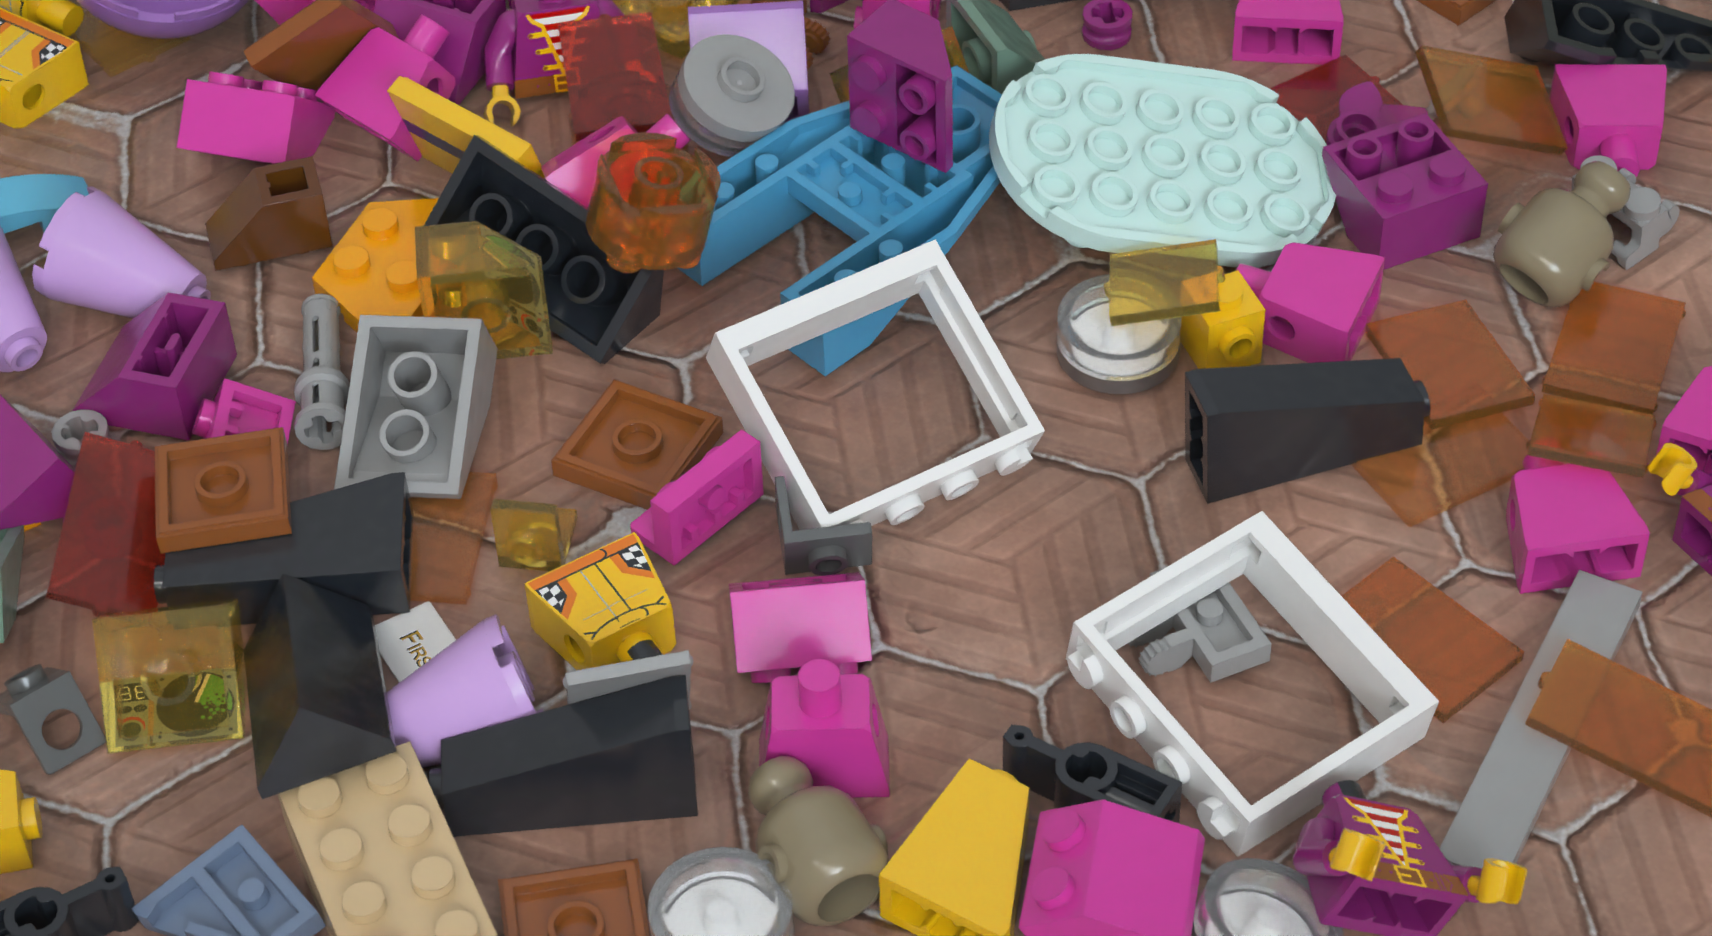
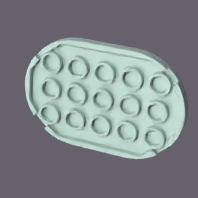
(1159, 158)

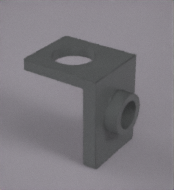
(820, 549)
(36, 694)

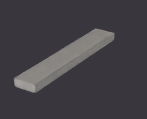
(1521, 760)

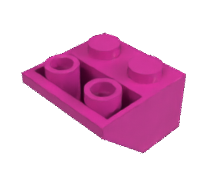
(252, 119)

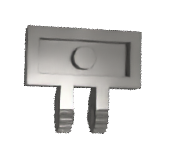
(1213, 631)

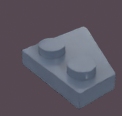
(230, 893)

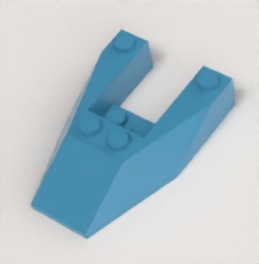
(860, 188)

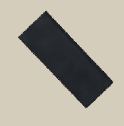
(585, 296)
(314, 687)

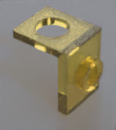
(532, 534)

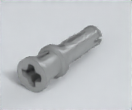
(322, 386)

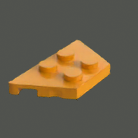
(376, 262)

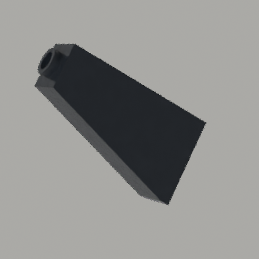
(1296, 420)
(340, 540)
(574, 765)

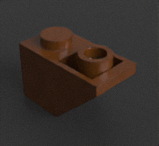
(270, 216)

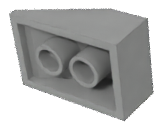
(417, 402)

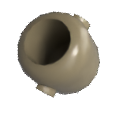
(1561, 236)
(817, 843)

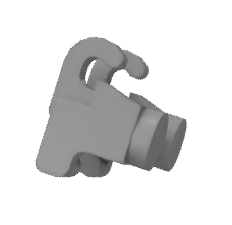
(1641, 213)

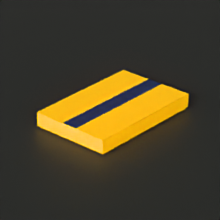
(445, 129)

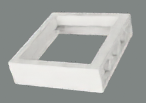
(846, 300)
(1314, 612)

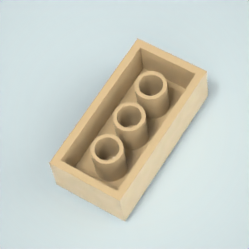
(382, 853)

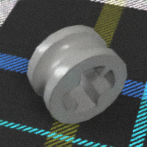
(72, 427)

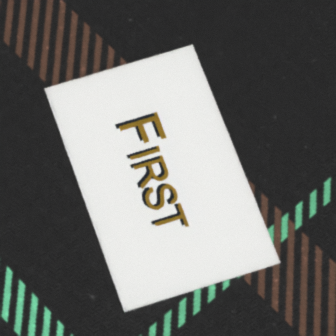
(412, 639)

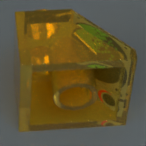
(484, 276)
(171, 675)

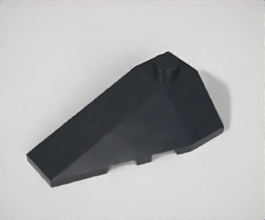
(1609, 34)

